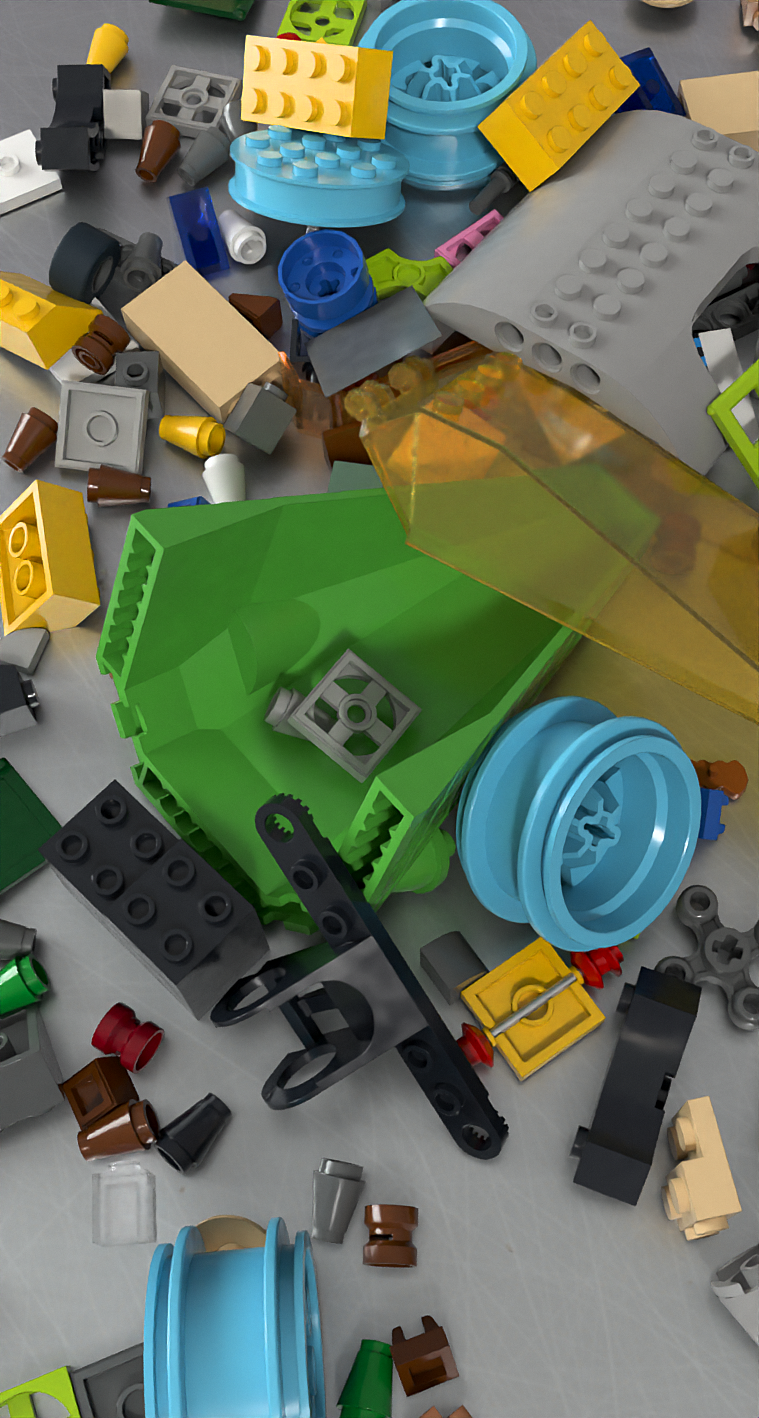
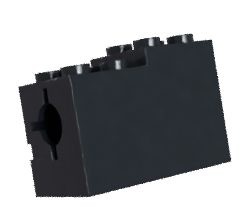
(157, 898)

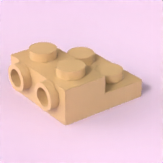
(702, 1186)

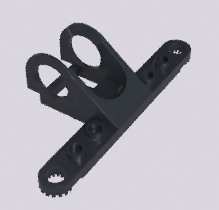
(366, 983)

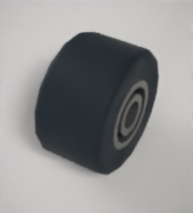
(84, 263)

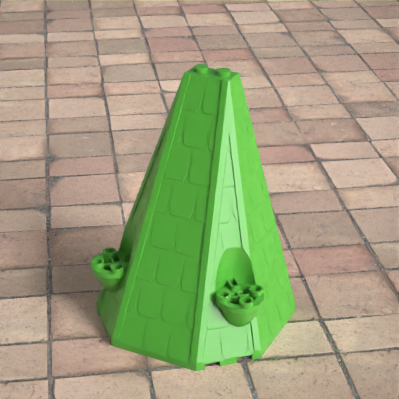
(269, 596)

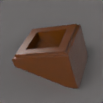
(259, 311)
(344, 445)
(99, 1090)

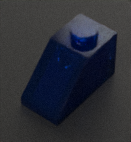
(654, 88)
(198, 231)

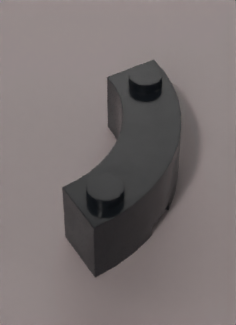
(76, 129)
(629, 1110)

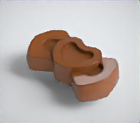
(722, 776)

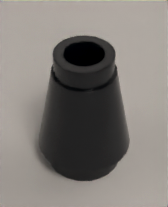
(192, 1133)

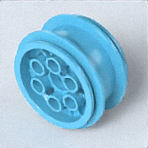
(446, 77)
(579, 822)
(234, 1330)

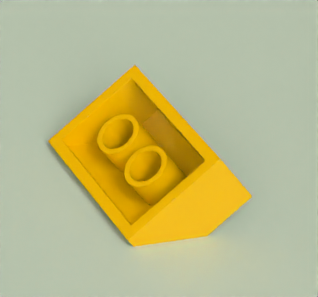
(39, 320)
(46, 560)

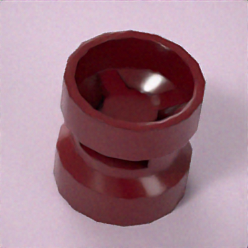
(128, 1037)

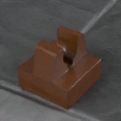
(423, 1358)

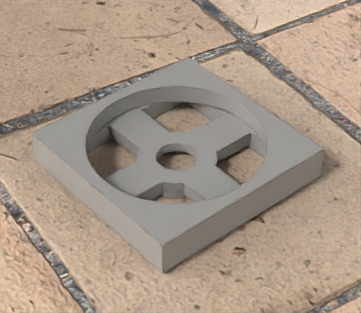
(201, 81)
(332, 743)

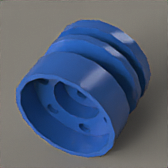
(325, 280)

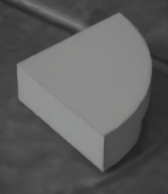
(23, 648)

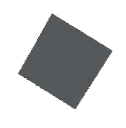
(371, 341)

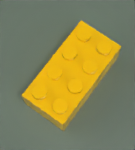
(316, 86)
(559, 106)

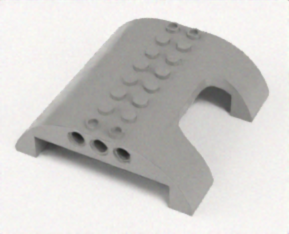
(612, 271)

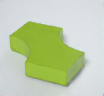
(395, 273)

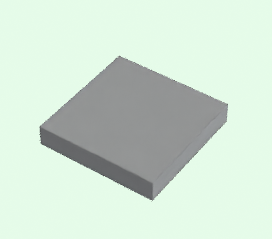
(101, 427)

